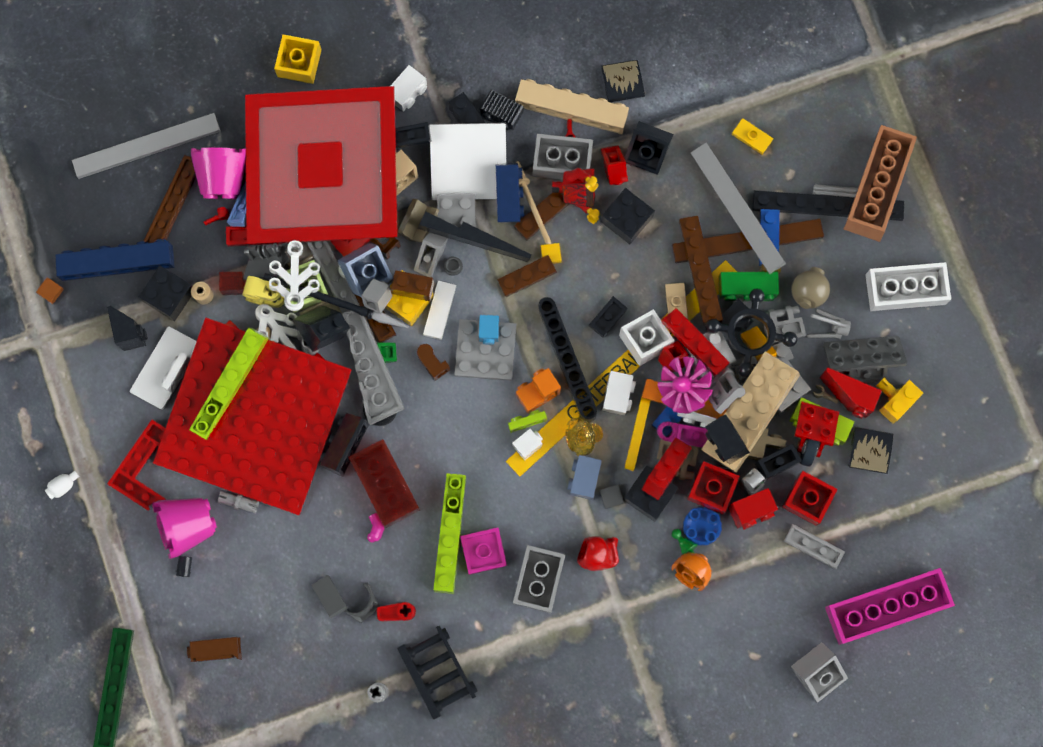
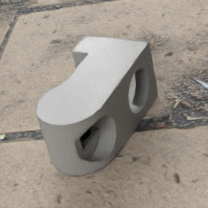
(752, 482)

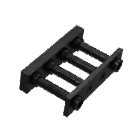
(417, 671)

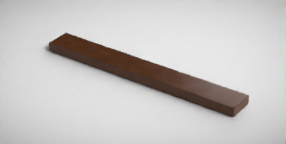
(738, 243)

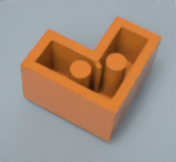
(539, 391)

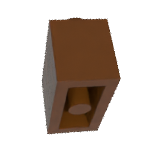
(412, 285)

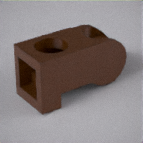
(431, 363)

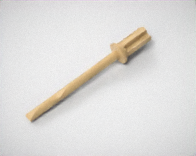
(524, 182)

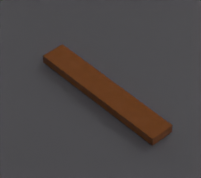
(172, 201)

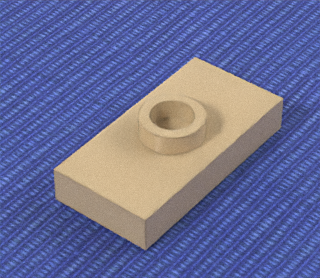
(676, 298)

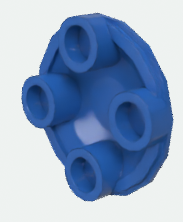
(702, 526)

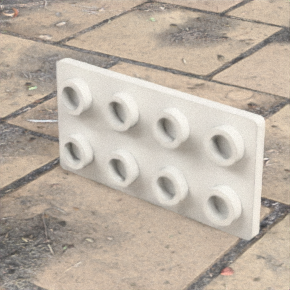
(164, 368)

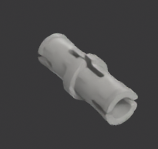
(238, 502)

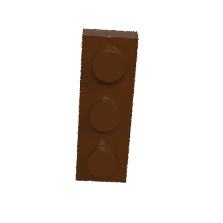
(547, 210)
(527, 276)

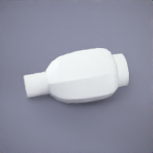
(61, 485)

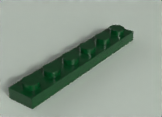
(113, 688)

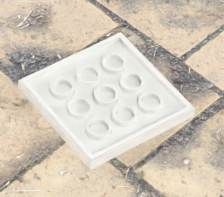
(466, 158)

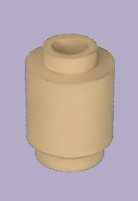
(205, 297)

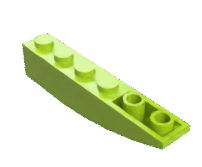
(229, 382)
(449, 534)

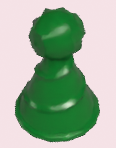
(685, 544)

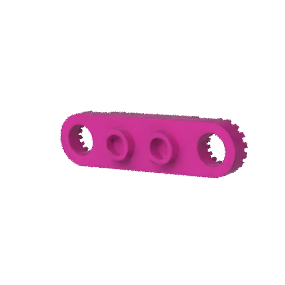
(688, 434)

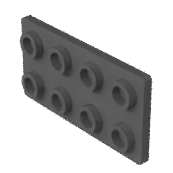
(865, 358)

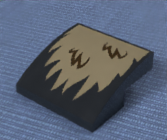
(623, 81)
(871, 450)

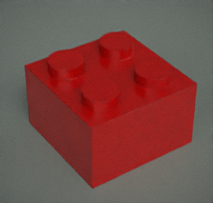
(713, 487)
(809, 498)
(752, 508)

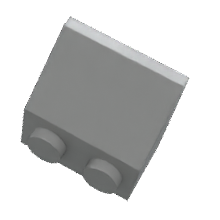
(819, 672)

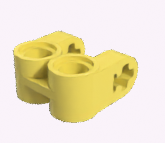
(258, 292)

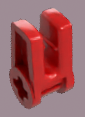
(394, 612)

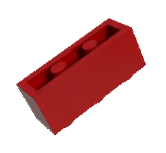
(666, 468)

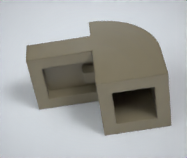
(772, 441)

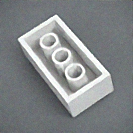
(908, 286)

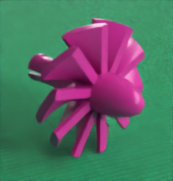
(685, 392)

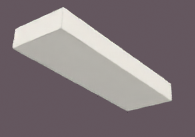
(439, 310)

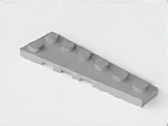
(375, 381)

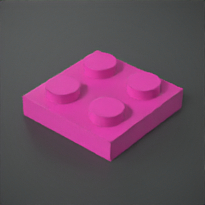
(483, 551)

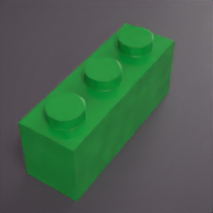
(740, 284)

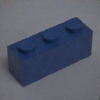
(509, 192)

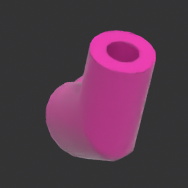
(377, 529)

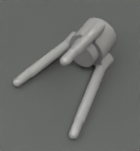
(840, 325)

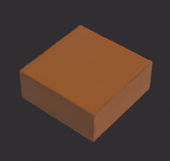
(49, 290)

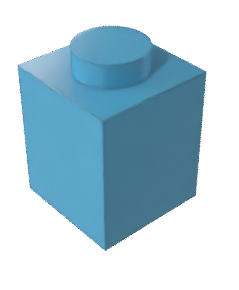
(489, 329)

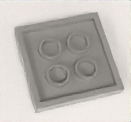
(483, 360)

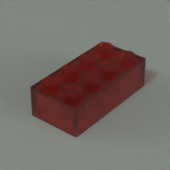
(384, 483)

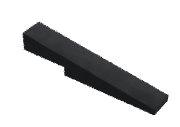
(472, 236)

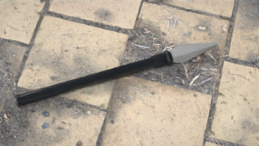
(361, 310)

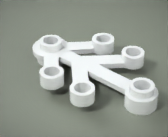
(294, 279)
(278, 331)

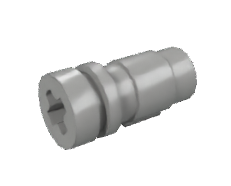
(382, 689)

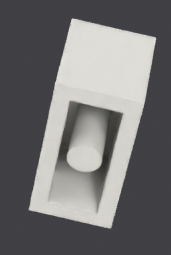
(408, 87)
(618, 393)

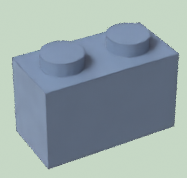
(585, 477)

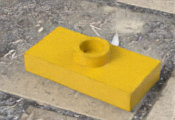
(752, 136)

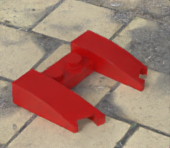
(124, 477)

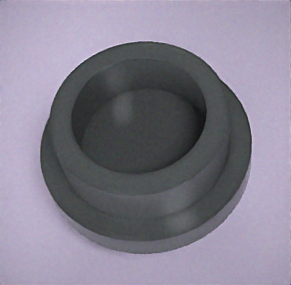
(453, 266)

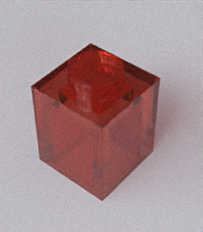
(231, 283)

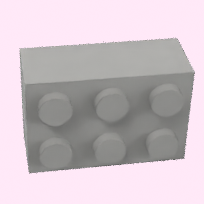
(560, 154)
(539, 579)

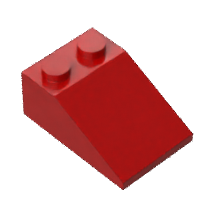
(852, 393)

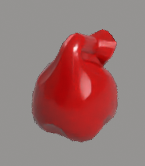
(598, 553)

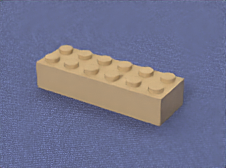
(763, 395)

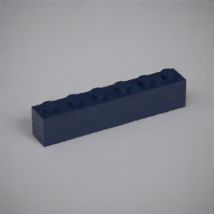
(114, 260)

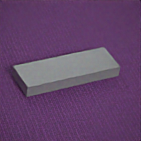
(814, 546)

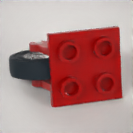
(815, 426)

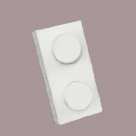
(693, 416)

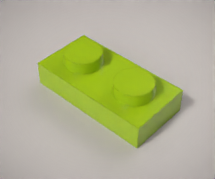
(534, 418)

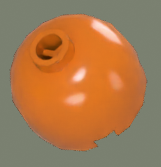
(693, 570)

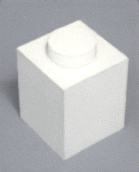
(528, 443)

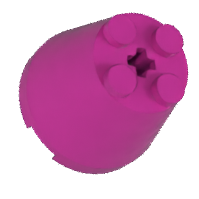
(219, 171)
(183, 523)

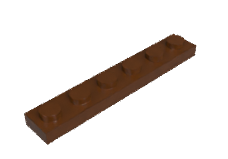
(700, 269)

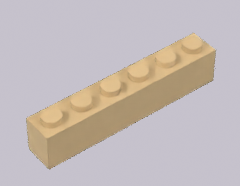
(572, 106)

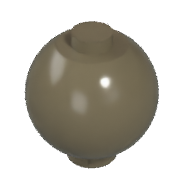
(811, 288)

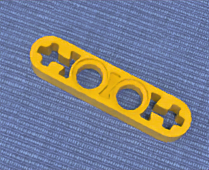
(637, 434)

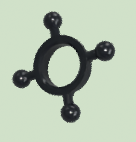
(756, 297)

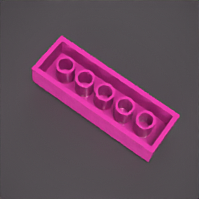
(889, 606)

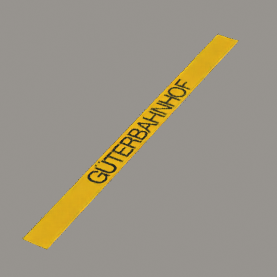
(626, 364)

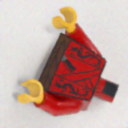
(579, 190)

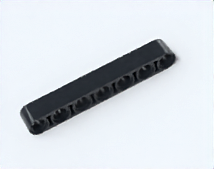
(567, 350)

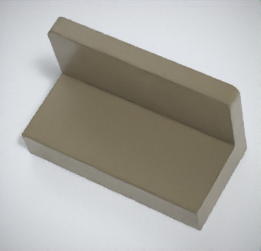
(412, 220)

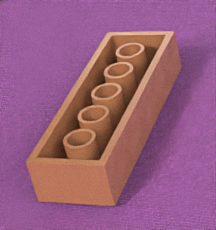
(880, 183)

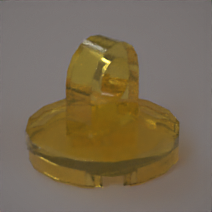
(581, 436)

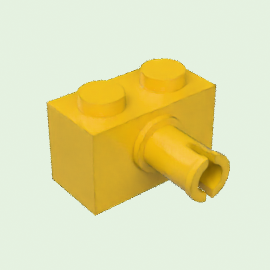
(899, 399)

